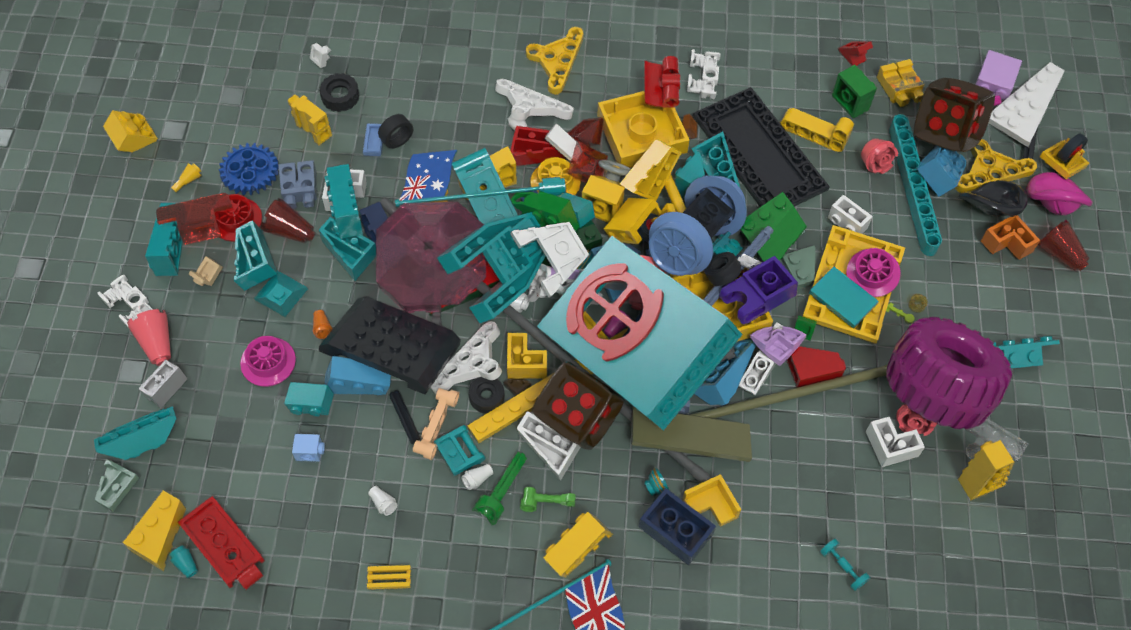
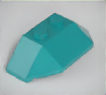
(138, 435)

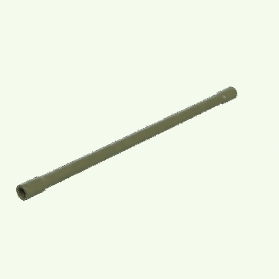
(793, 393)

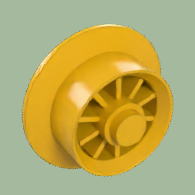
(555, 168)

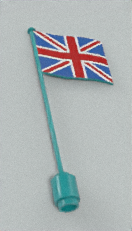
(589, 601)

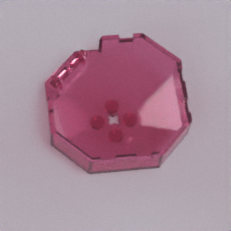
(415, 275)

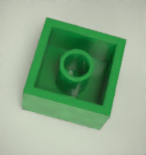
(854, 91)

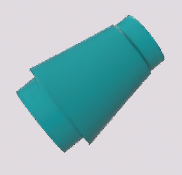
(184, 561)

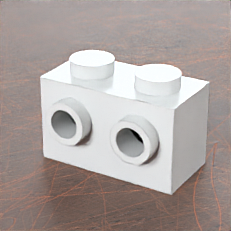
(849, 215)

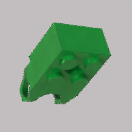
(546, 208)

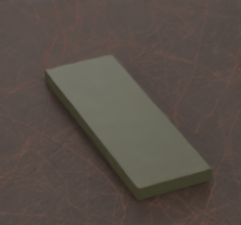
(694, 436)

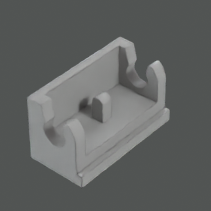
(163, 383)

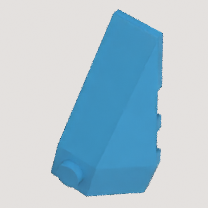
(726, 376)

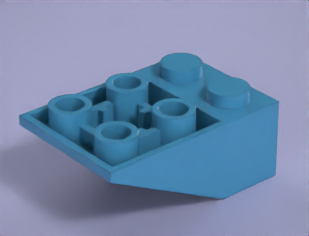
(942, 169)

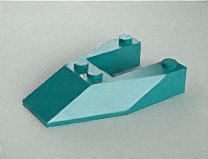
(511, 264)

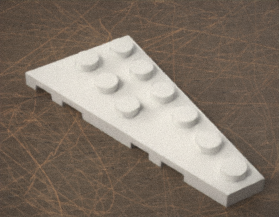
(1025, 108)

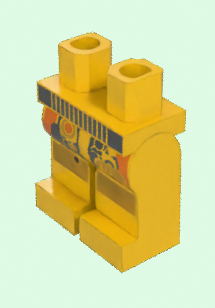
(901, 82)

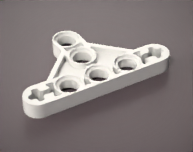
(531, 103)
(466, 368)

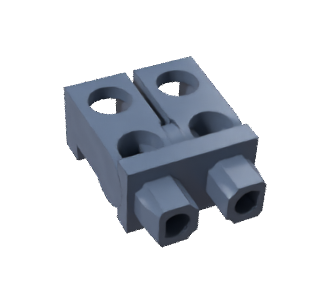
(298, 185)

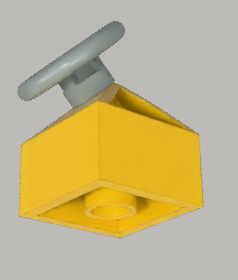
(606, 191)

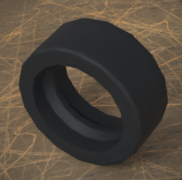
(390, 125)

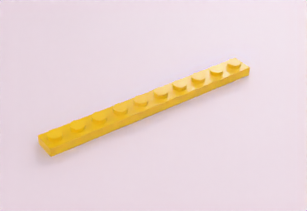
(513, 408)

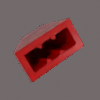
(814, 366)

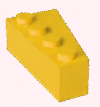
(987, 470)

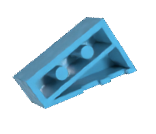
(353, 377)

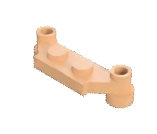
(426, 446)

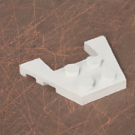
(561, 248)

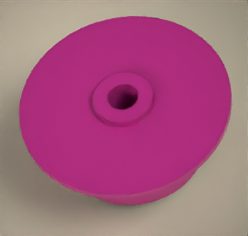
(874, 271)
(267, 361)

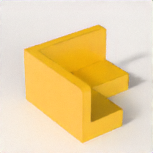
(716, 496)

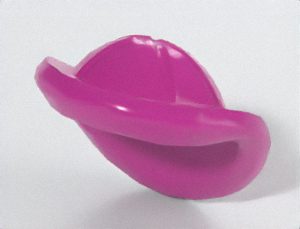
(1057, 193)

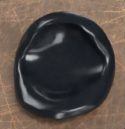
(997, 198)

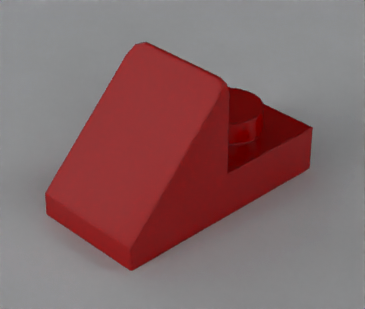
(855, 51)

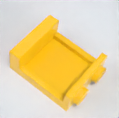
(630, 218)

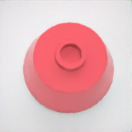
(879, 155)
(911, 420)

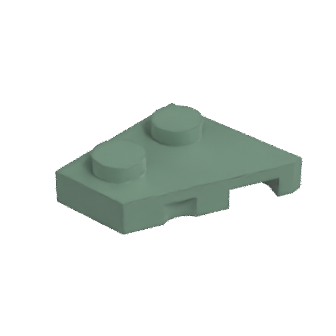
(801, 265)
(114, 485)

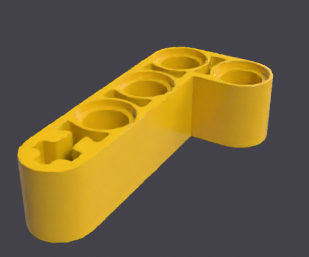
(817, 130)

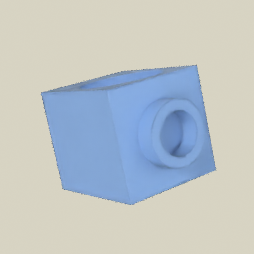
(307, 447)

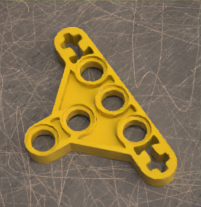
(554, 64)
(999, 165)

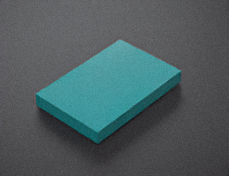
(843, 297)

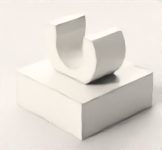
(319, 54)

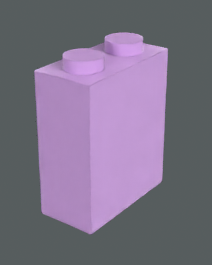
(999, 73)

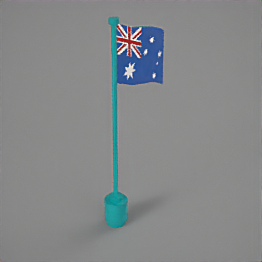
(431, 173)

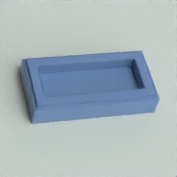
(372, 143)

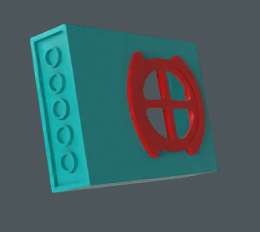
(663, 353)

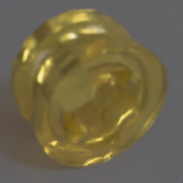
(918, 307)

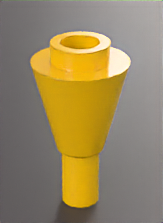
(189, 174)

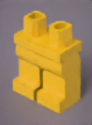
(310, 118)

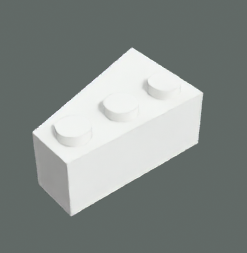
(548, 444)

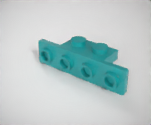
(724, 244)
(1026, 352)

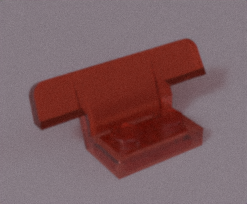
(195, 217)

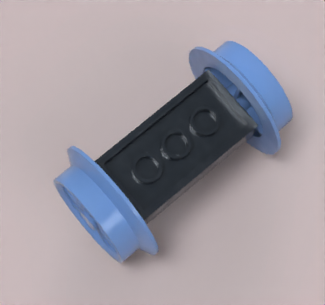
(683, 240)

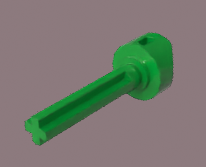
(490, 505)

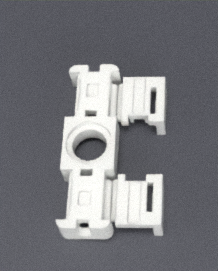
(707, 84)
(125, 292)

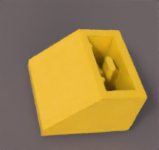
(129, 131)

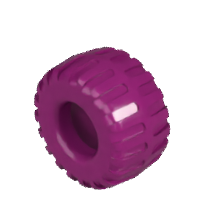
(948, 373)

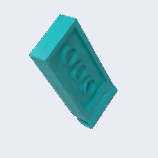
(477, 171)

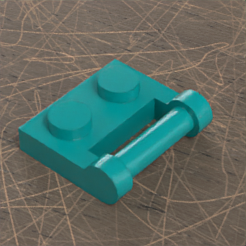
(454, 454)

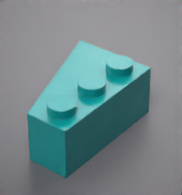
(352, 252)
(254, 258)

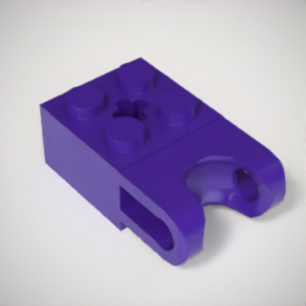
(760, 289)

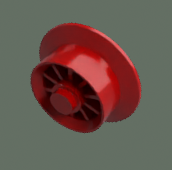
(243, 211)

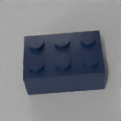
(677, 526)

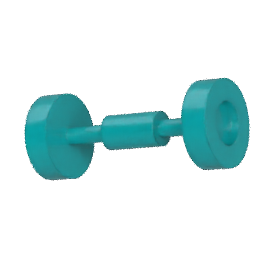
(830, 548)

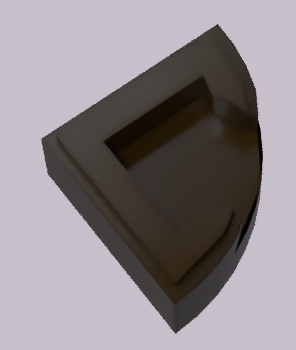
(517, 386)

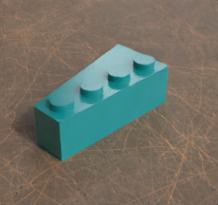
(716, 158)
(344, 201)
(165, 248)

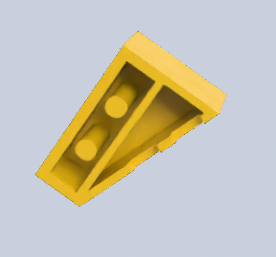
(652, 170)
(156, 530)
(576, 544)

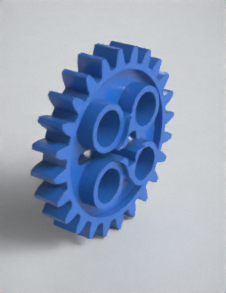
(249, 169)

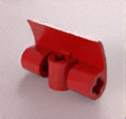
(662, 83)

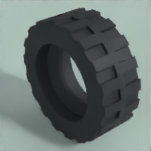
(336, 81)

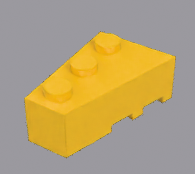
(505, 167)

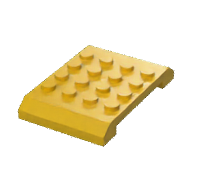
(838, 251)

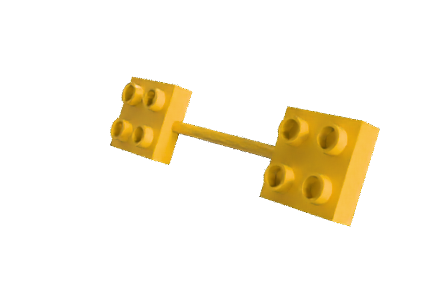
(630, 131)

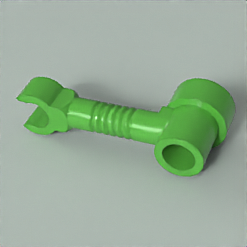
(530, 499)

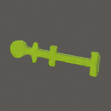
(909, 318)

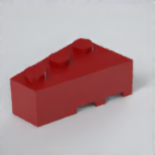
(531, 146)

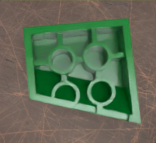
(784, 221)

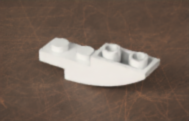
(758, 370)

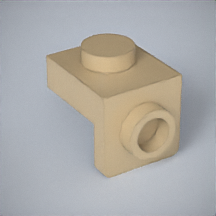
(206, 272)

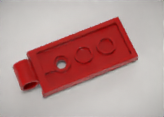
(219, 537)

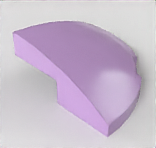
(778, 343)

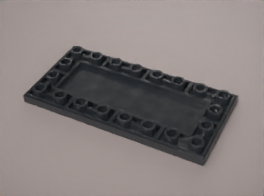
(761, 149)

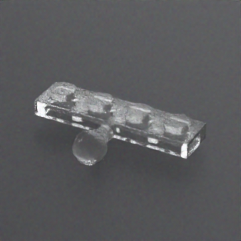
(993, 432)

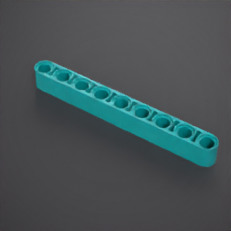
(915, 186)

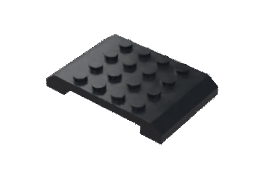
(392, 342)

